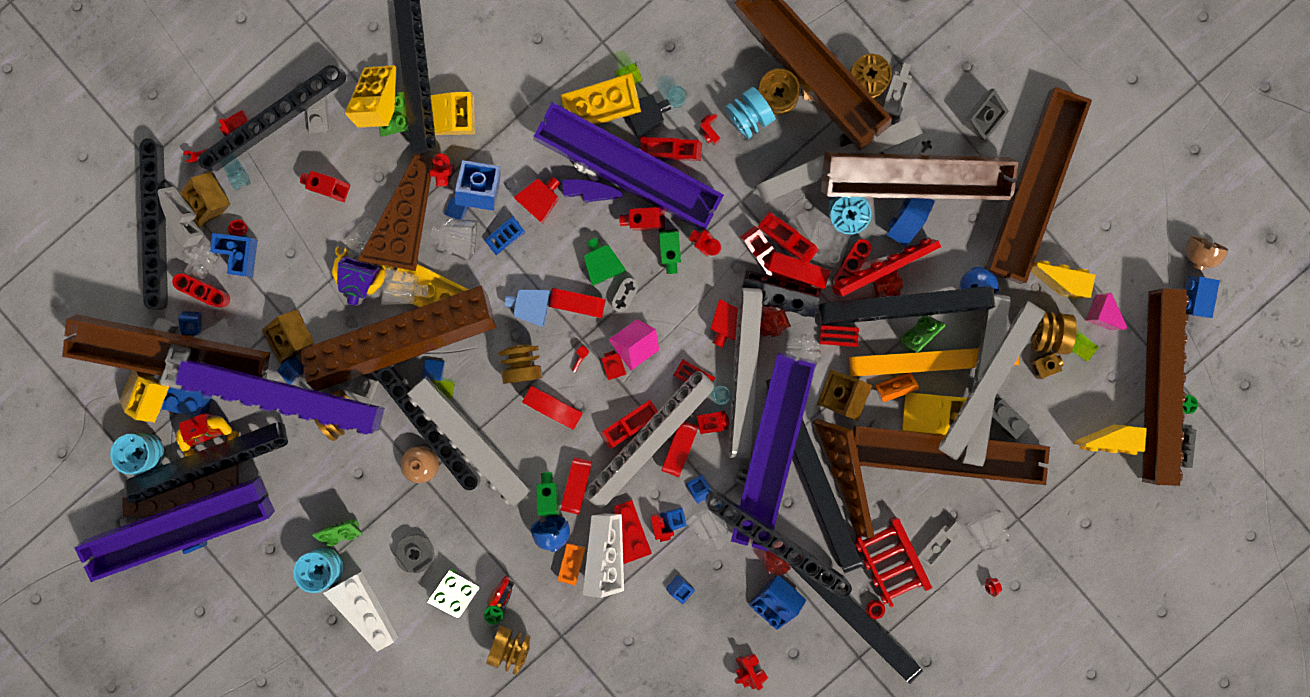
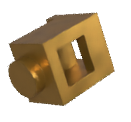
(1040, 365)

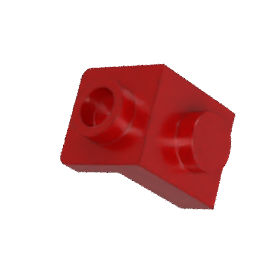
(709, 134)

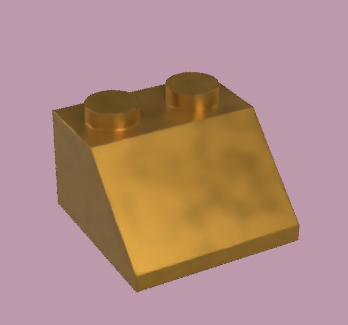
(205, 198)
(287, 335)
(844, 394)

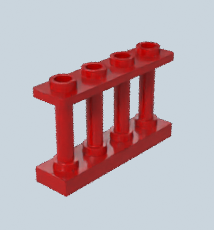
(902, 546)

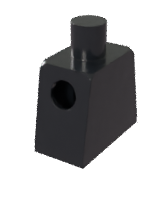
(650, 115)

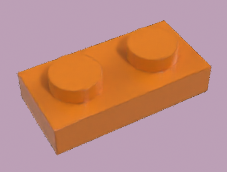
(897, 387)
(571, 564)

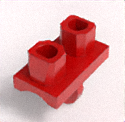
(442, 169)
(705, 243)
(747, 675)

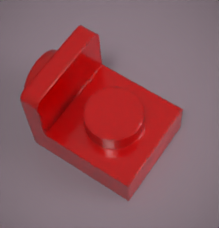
(233, 122)
(613, 365)
(713, 422)
(658, 524)

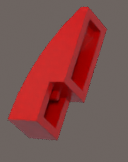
(672, 148)
(788, 238)
(760, 249)
(798, 271)
(552, 407)
(628, 424)

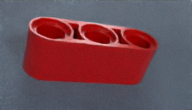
(853, 255)
(192, 290)
(576, 302)
(679, 449)
(576, 486)

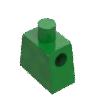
(670, 241)
(602, 262)
(547, 505)

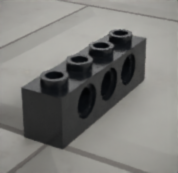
(790, 290)

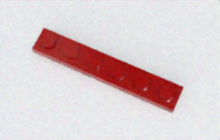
(885, 267)

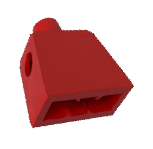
(325, 185)
(539, 198)
(651, 219)
(724, 323)

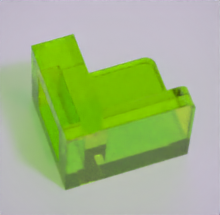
(633, 69)
(1084, 347)
(445, 387)

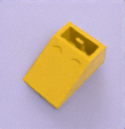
(373, 97)
(453, 113)
(1065, 282)
(143, 396)
(930, 412)
(1115, 439)

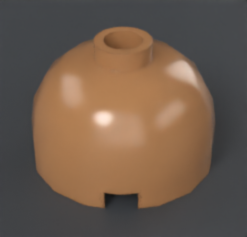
(1205, 253)
(419, 464)

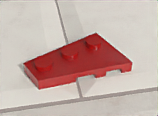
(633, 536)

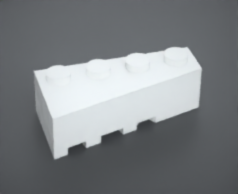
(604, 556)
(362, 609)

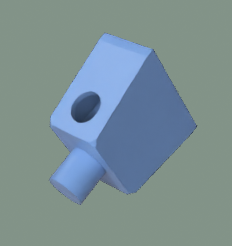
(530, 305)

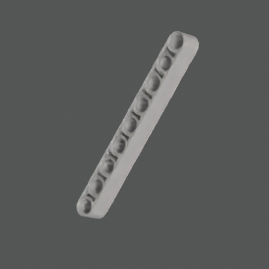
(813, 170)
(991, 336)
(744, 372)
(991, 380)
(649, 439)

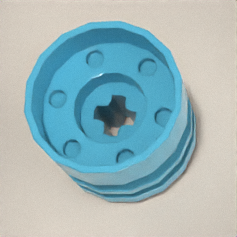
(748, 114)
(842, 220)
(127, 453)
(308, 572)

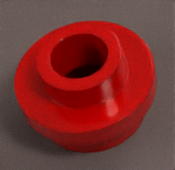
(237, 228)
(993, 586)
(875, 615)

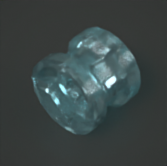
(676, 92)
(238, 178)
(723, 395)

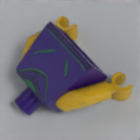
(356, 277)

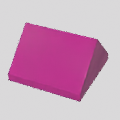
(1106, 313)
(635, 343)

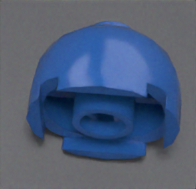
(979, 278)
(551, 534)

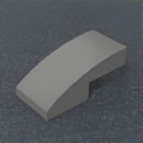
(175, 355)
(360, 385)

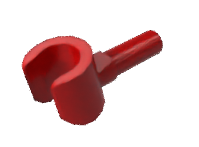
(194, 155)
(582, 352)

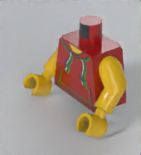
(200, 430)

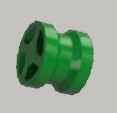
(1190, 404)
(490, 615)

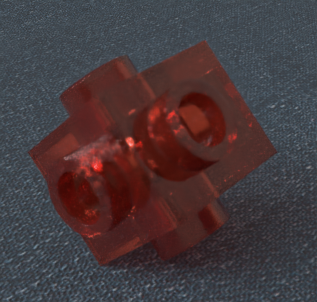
(888, 285)
(773, 322)
(770, 559)

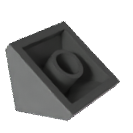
(986, 115)

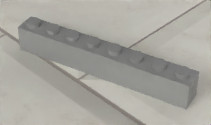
(469, 441)

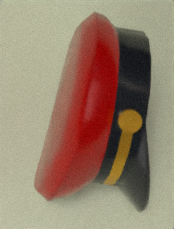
(501, 593)

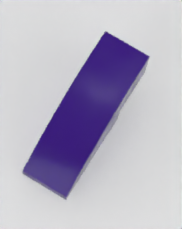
(589, 190)

